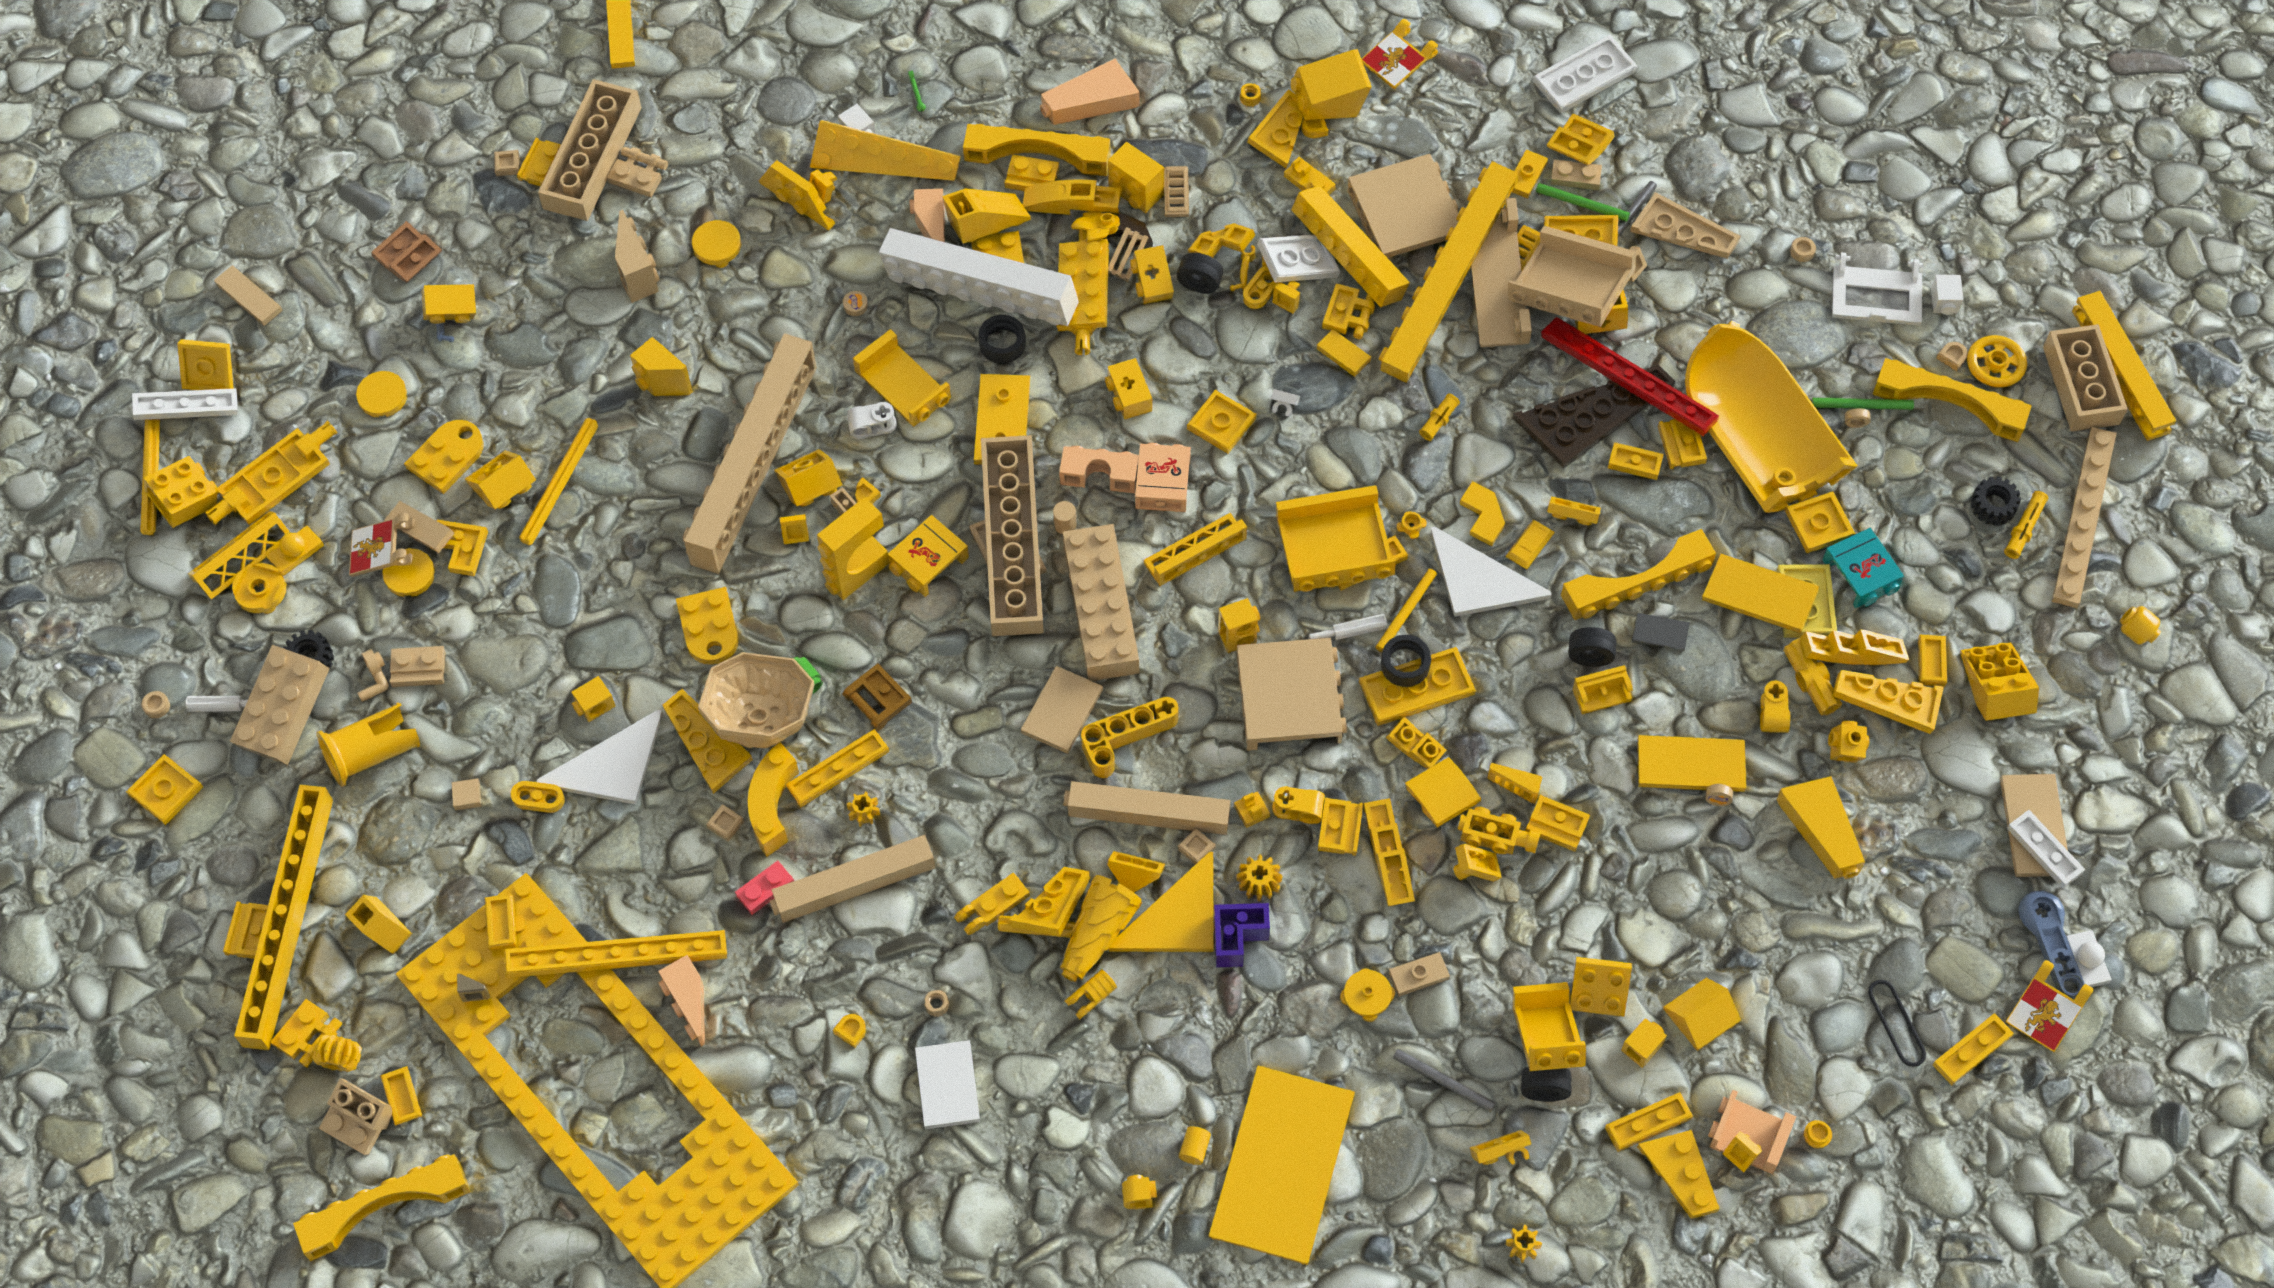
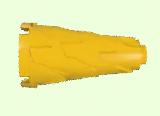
(1102, 917)

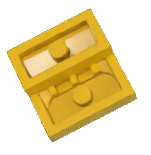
(1581, 139)
(1443, 792)

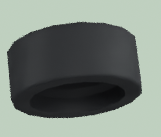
(1002, 355)
(1412, 643)

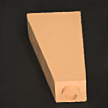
(1090, 95)

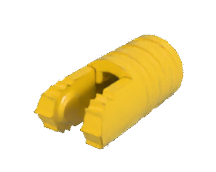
(1095, 989)

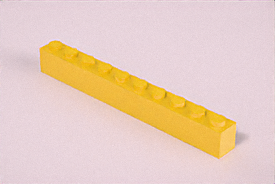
(1448, 272)
(284, 918)

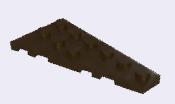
(1583, 418)

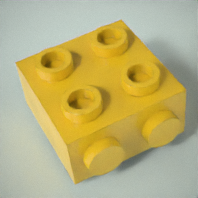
(181, 491)

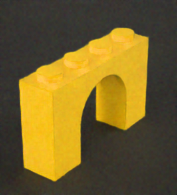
(850, 551)

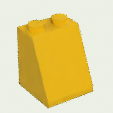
(1332, 87)

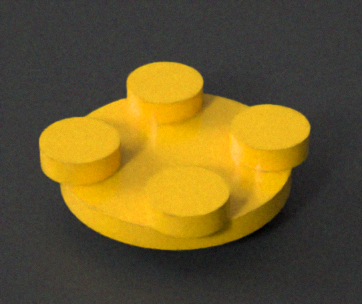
(1367, 994)

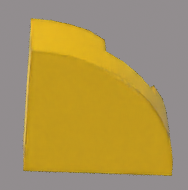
(866, 490)

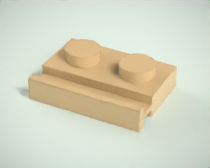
(417, 666)

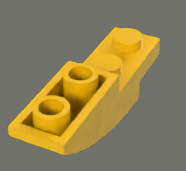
(1069, 195)

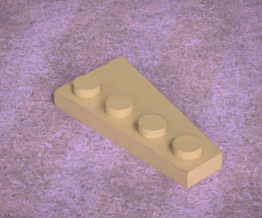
(1683, 227)

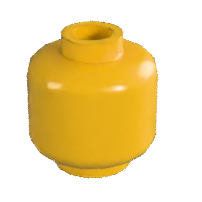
(2140, 625)

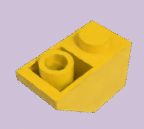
(378, 923)

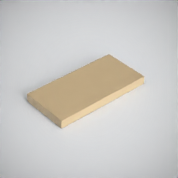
(2041, 797)

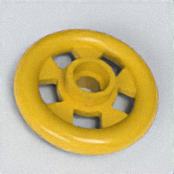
(1999, 343)

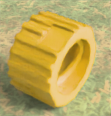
(1250, 88)
(1785, 473)

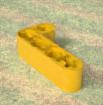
(1132, 731)

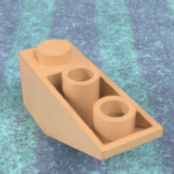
(687, 991)

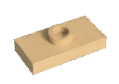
(1419, 974)

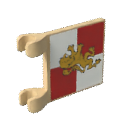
(375, 546)

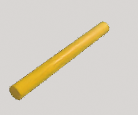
(1406, 609)

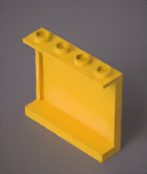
(1334, 539)

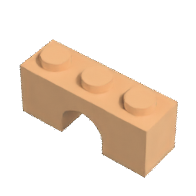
(1079, 463)

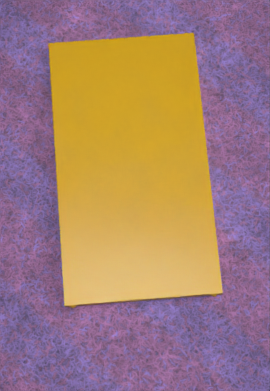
(1282, 1165)

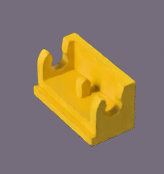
(1602, 689)

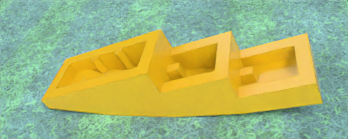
(1856, 649)
(1388, 852)

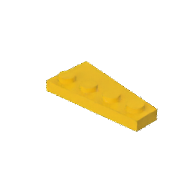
(1899, 701)

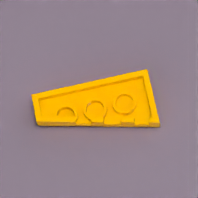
(714, 757)

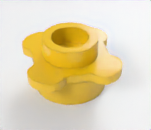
(1411, 518)

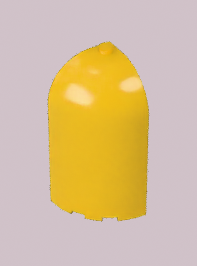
(1763, 418)

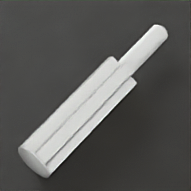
(1353, 628)
(214, 703)

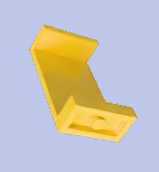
(900, 379)

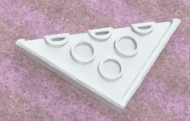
(1479, 582)
(612, 767)

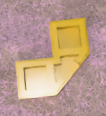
(1232, 237)
(1484, 503)

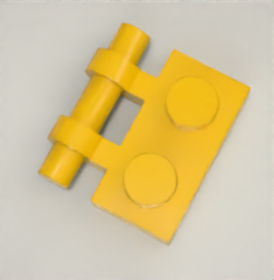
(1341, 309)
(300, 1030)

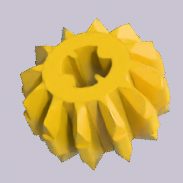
(1249, 873)
(336, 1053)

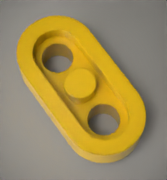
(1259, 288)
(539, 795)

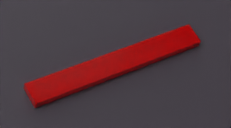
(1630, 376)

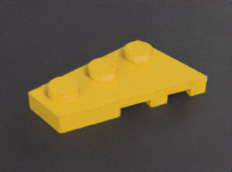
(1278, 130)

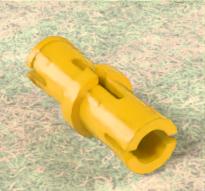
(1439, 417)

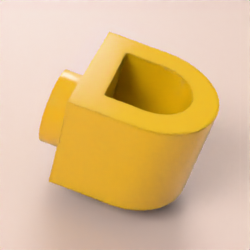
(1138, 1192)

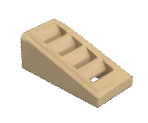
(1176, 177)

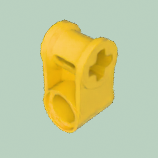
(1775, 711)
(1301, 804)

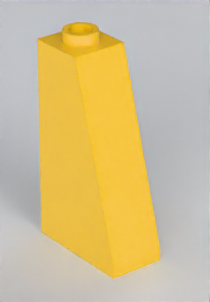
(1823, 823)

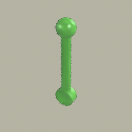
(920, 106)

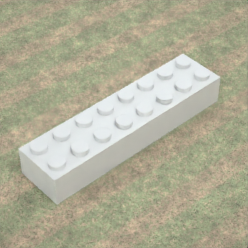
(979, 277)

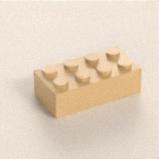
(2085, 377)
(279, 704)

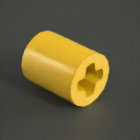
(1194, 1145)

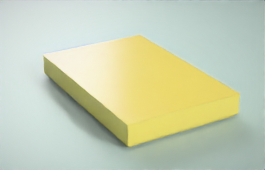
(1822, 615)

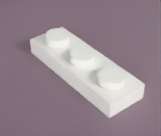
(2045, 849)

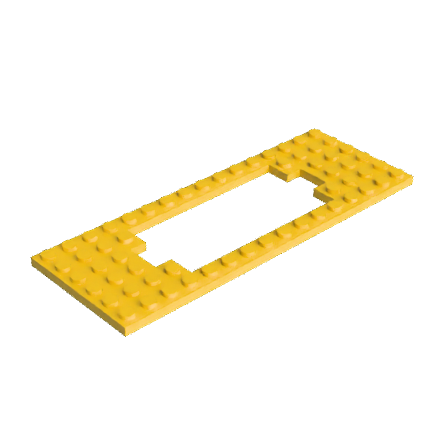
(664, 1226)

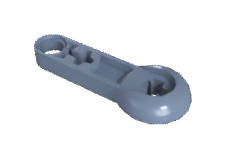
(2051, 936)

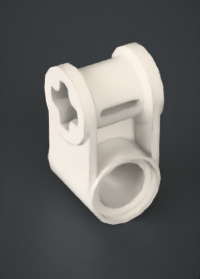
(869, 420)

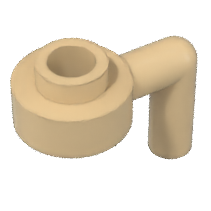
(374, 663)

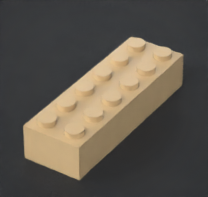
(589, 150)
(1101, 602)

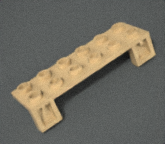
(1498, 261)

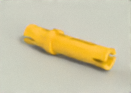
(2016, 544)

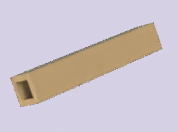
(1147, 807)
(852, 879)

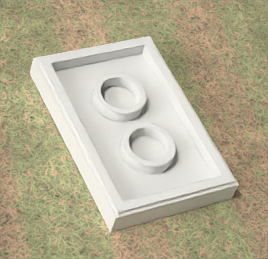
(1297, 258)
(947, 1084)

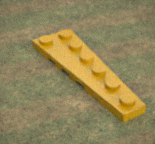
(865, 152)

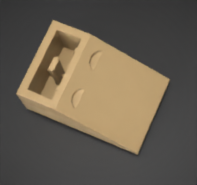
(633, 262)

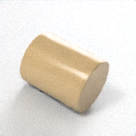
(1064, 517)

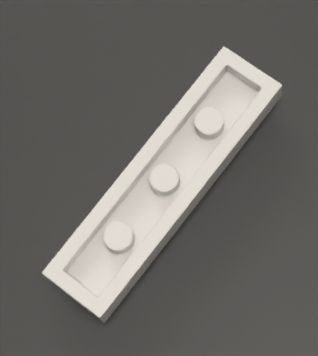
(184, 404)

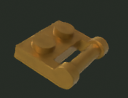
(883, 691)

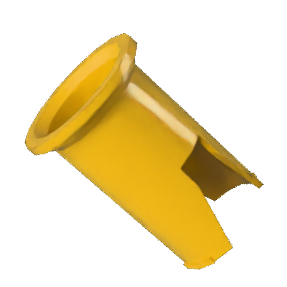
(366, 743)

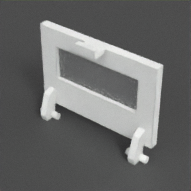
(1877, 293)

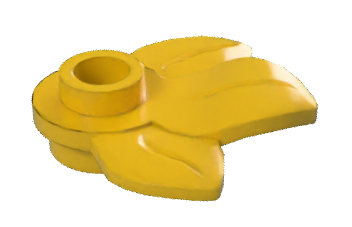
(1097, 224)

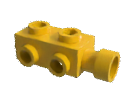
(1492, 829)

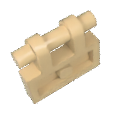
(634, 177)

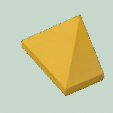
(1134, 871)

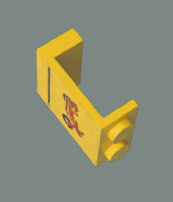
(926, 554)

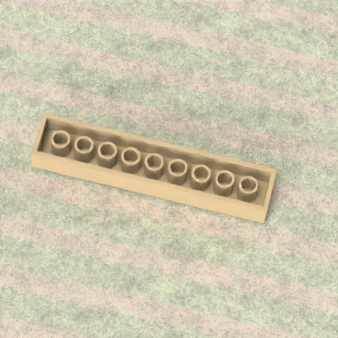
(750, 453)

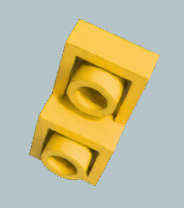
(1415, 744)

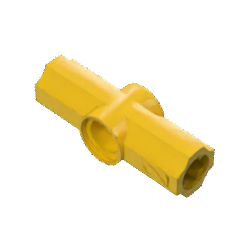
(1812, 678)

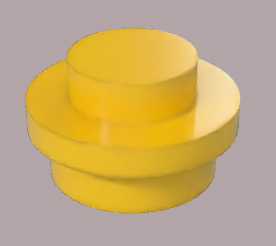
(1817, 1134)

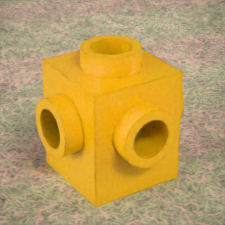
(1848, 742)

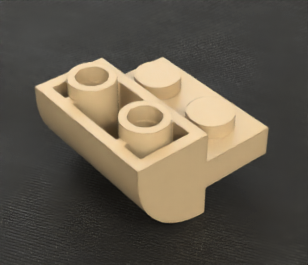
(355, 1117)

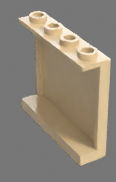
(1404, 205)
(1573, 276)
(1290, 691)

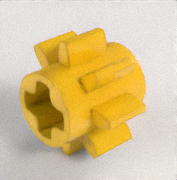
(868, 812)
(1530, 1240)

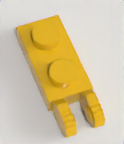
(993, 903)

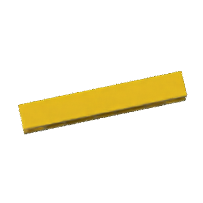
(2134, 380)

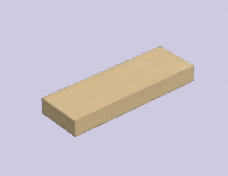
(248, 295)
(425, 529)

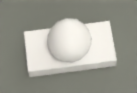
(2089, 958)

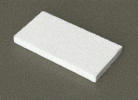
(1585, 74)

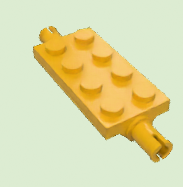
(1088, 268)
(273, 475)

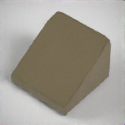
(470, 989)

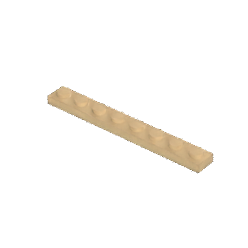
(2084, 517)

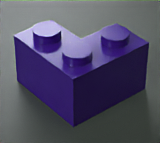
(1237, 924)

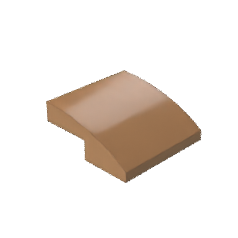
(406, 252)

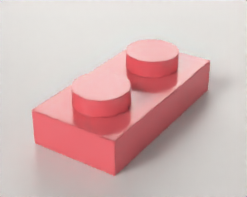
(758, 891)

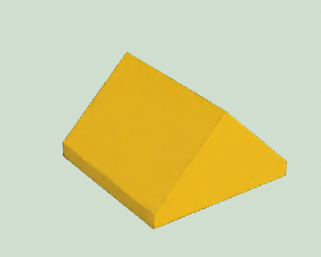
(1703, 1012)

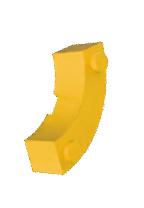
(765, 789)

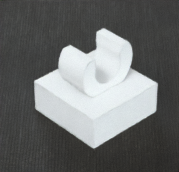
(1286, 399)

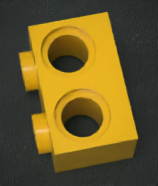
(1238, 624)

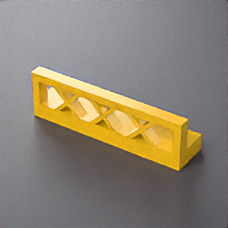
(232, 548)
(1197, 552)

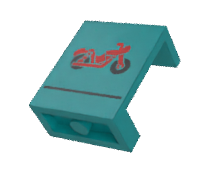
(1865, 567)

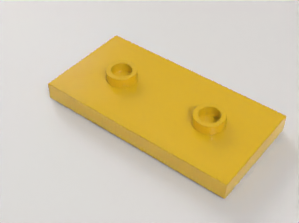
(1001, 408)

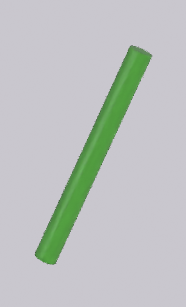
(1582, 202)
(1863, 403)

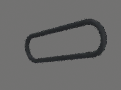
(1906, 1018)

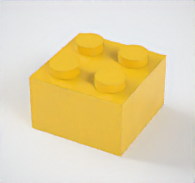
(1137, 176)

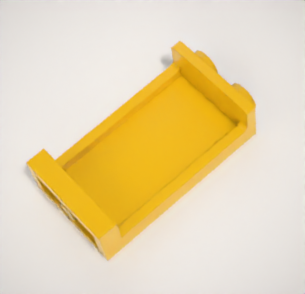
(1548, 1027)

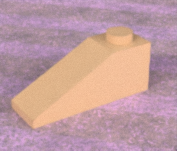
(929, 212)

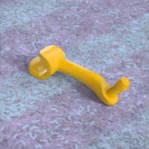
(1246, 258)

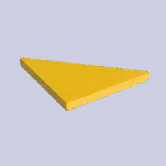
(1178, 919)

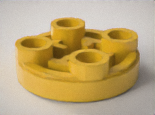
(716, 243)

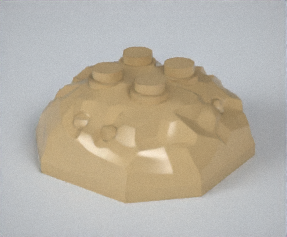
(756, 699)

